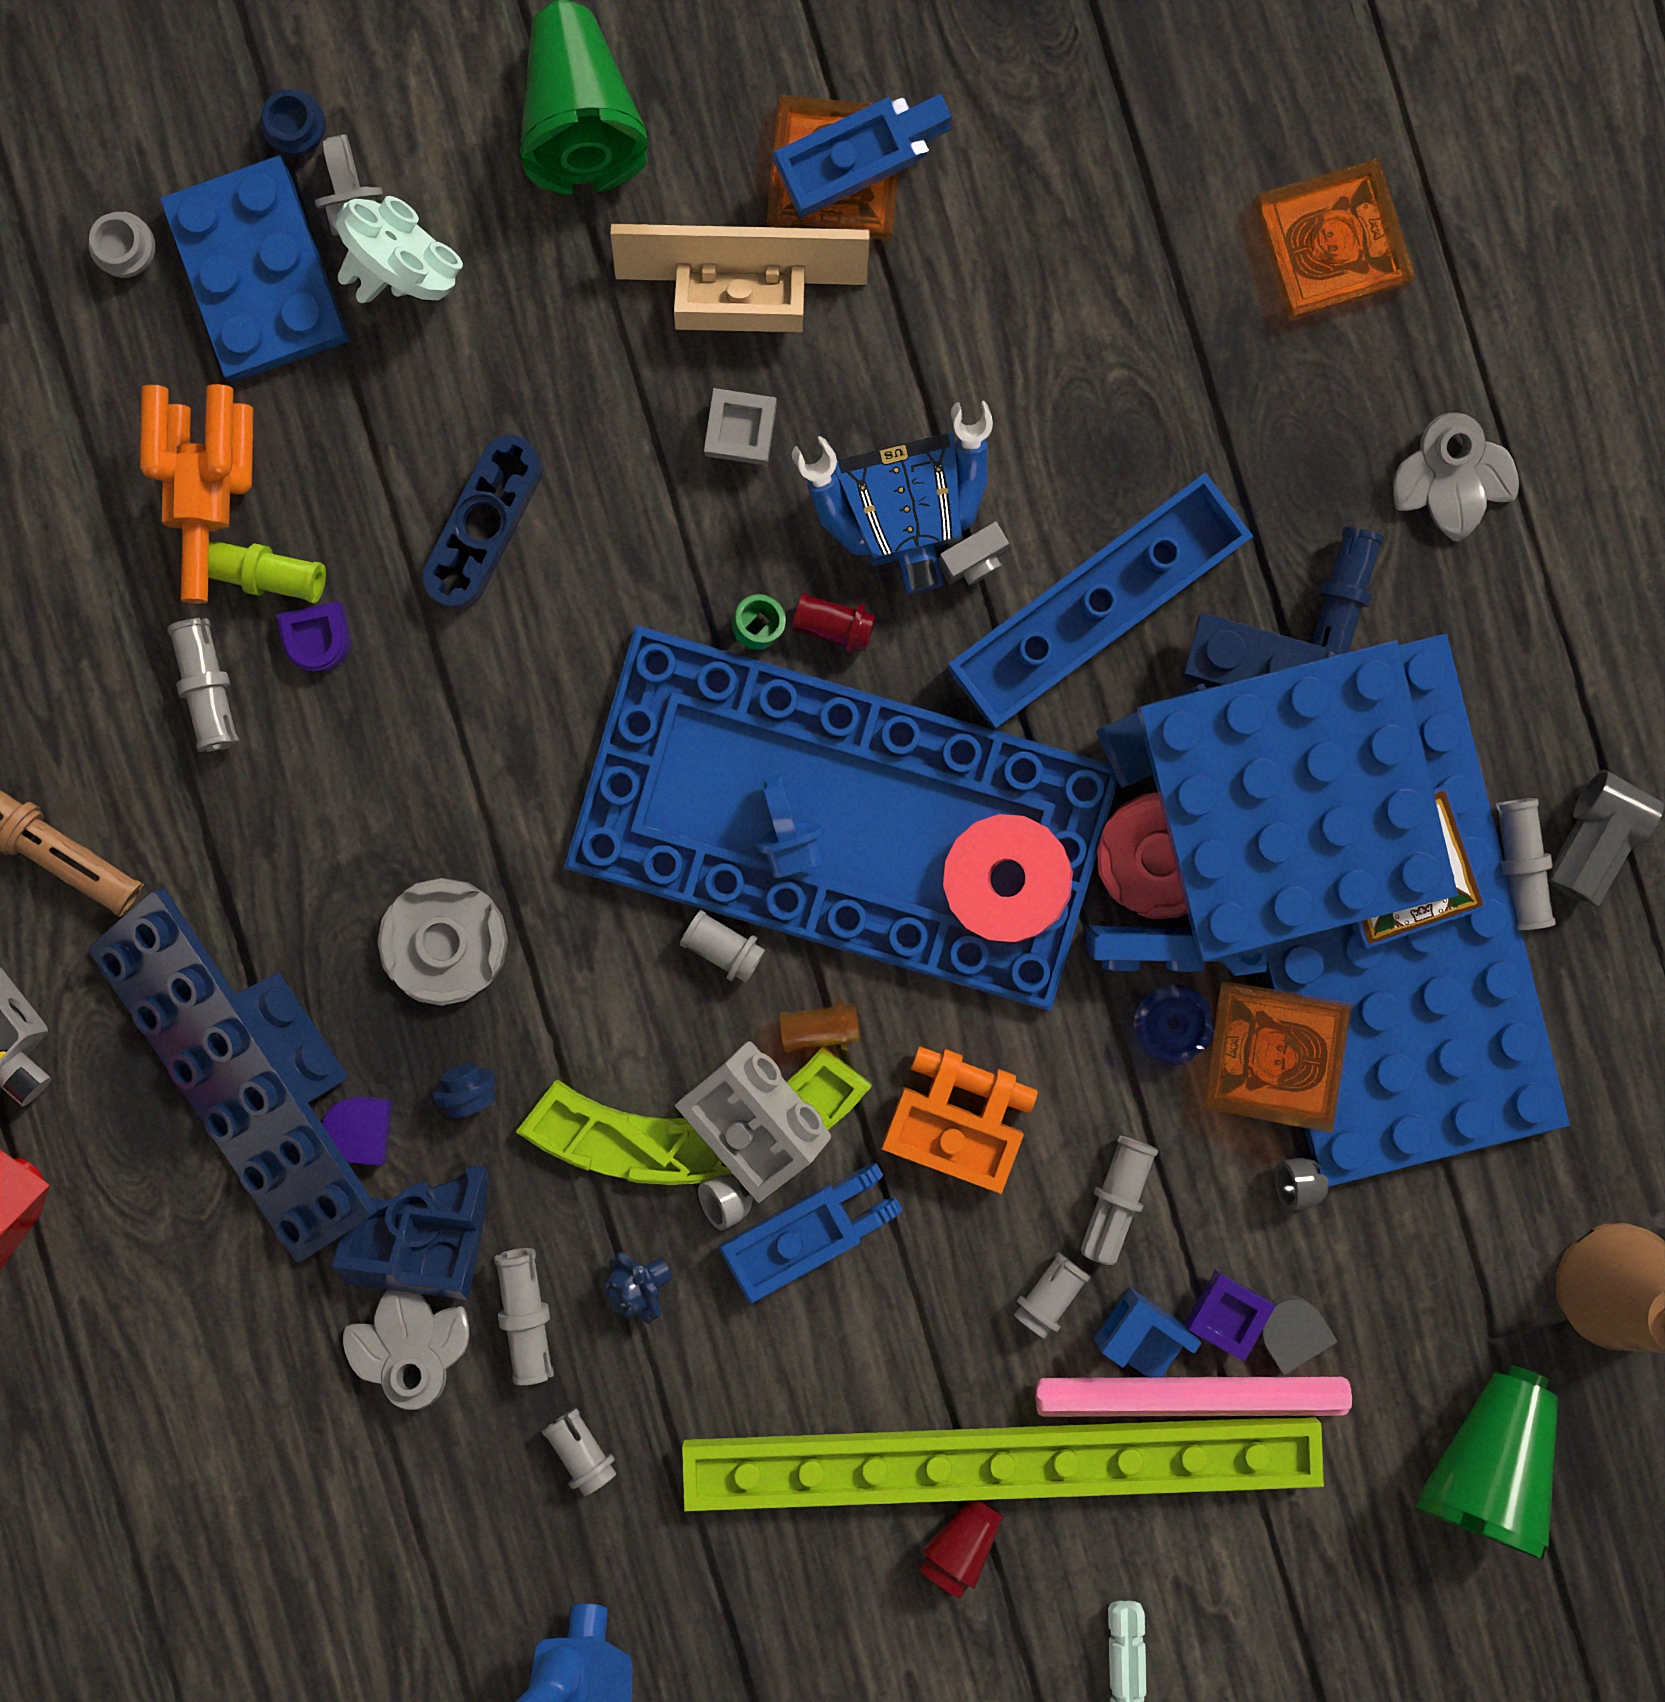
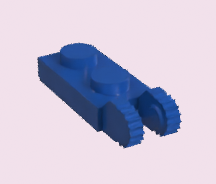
(804, 1235)

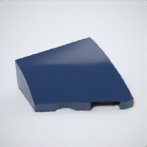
(419, 1239)

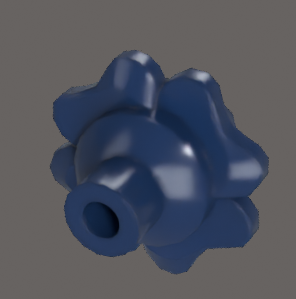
(636, 1287)

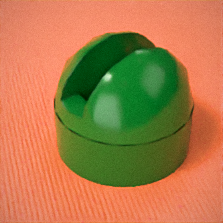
(748, 612)

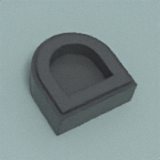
(1295, 1333)

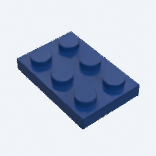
(255, 269)

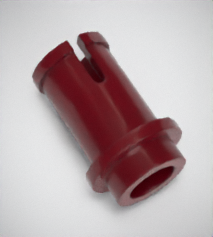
(834, 622)

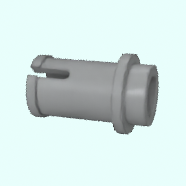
(723, 946)
(1051, 1296)
(579, 1453)

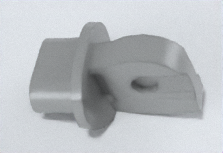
(344, 180)

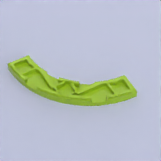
(668, 1148)

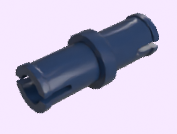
(1346, 590)

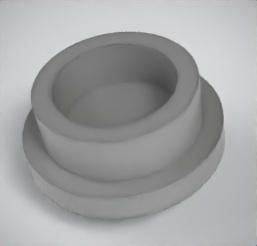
(121, 244)

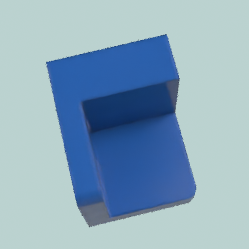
(1143, 1335)

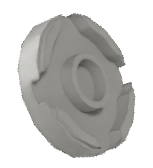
(442, 941)

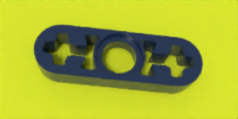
(517, 487)

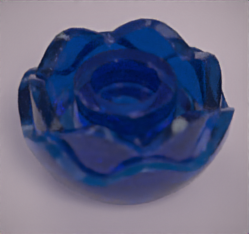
(1194, 1027)

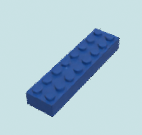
(1099, 601)

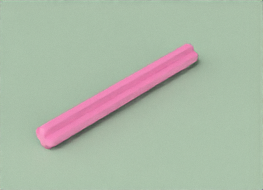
(1193, 1396)

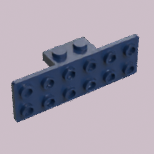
(245, 1069)

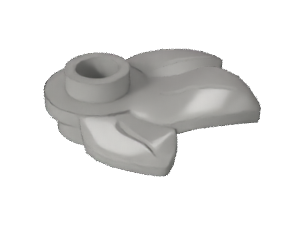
(1459, 485)
(406, 1335)

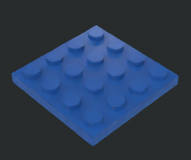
(1297, 800)

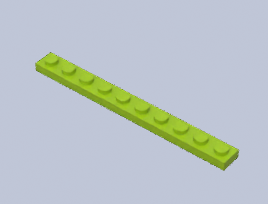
(1002, 1463)

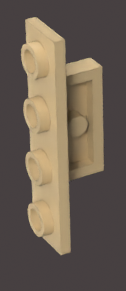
(740, 273)

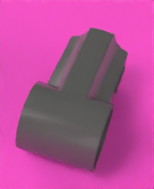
(1609, 824)

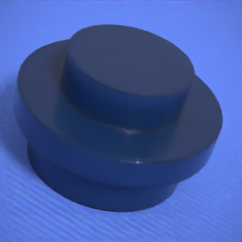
(293, 122)
(465, 1090)

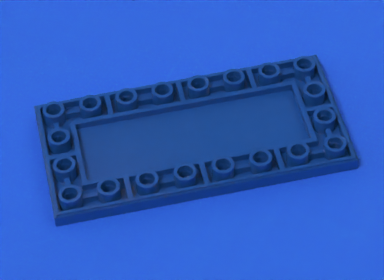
(888, 783)

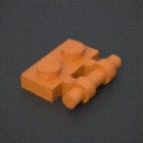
(950, 1137)

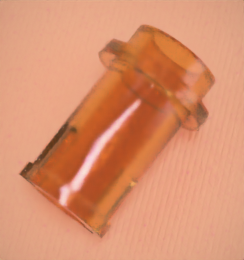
(820, 1027)

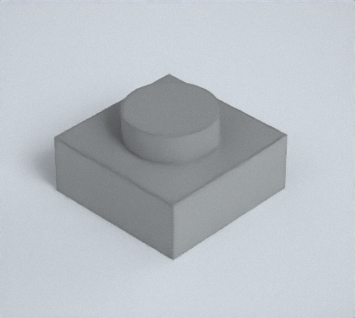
(740, 426)
(974, 556)

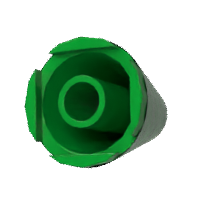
(577, 106)
(1501, 1465)

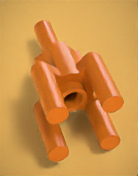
(196, 475)

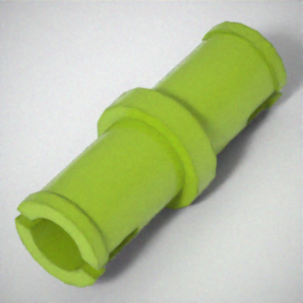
(263, 571)

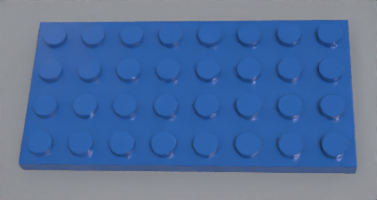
(1443, 1020)

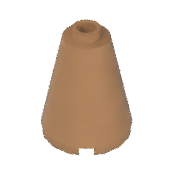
(1615, 1288)

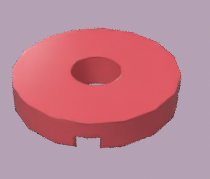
(970, 870)

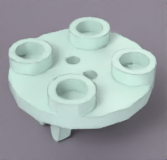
(394, 251)

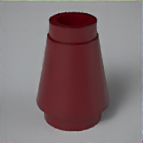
(961, 1548)

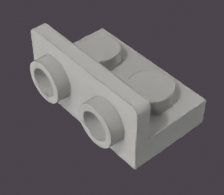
(755, 1121)

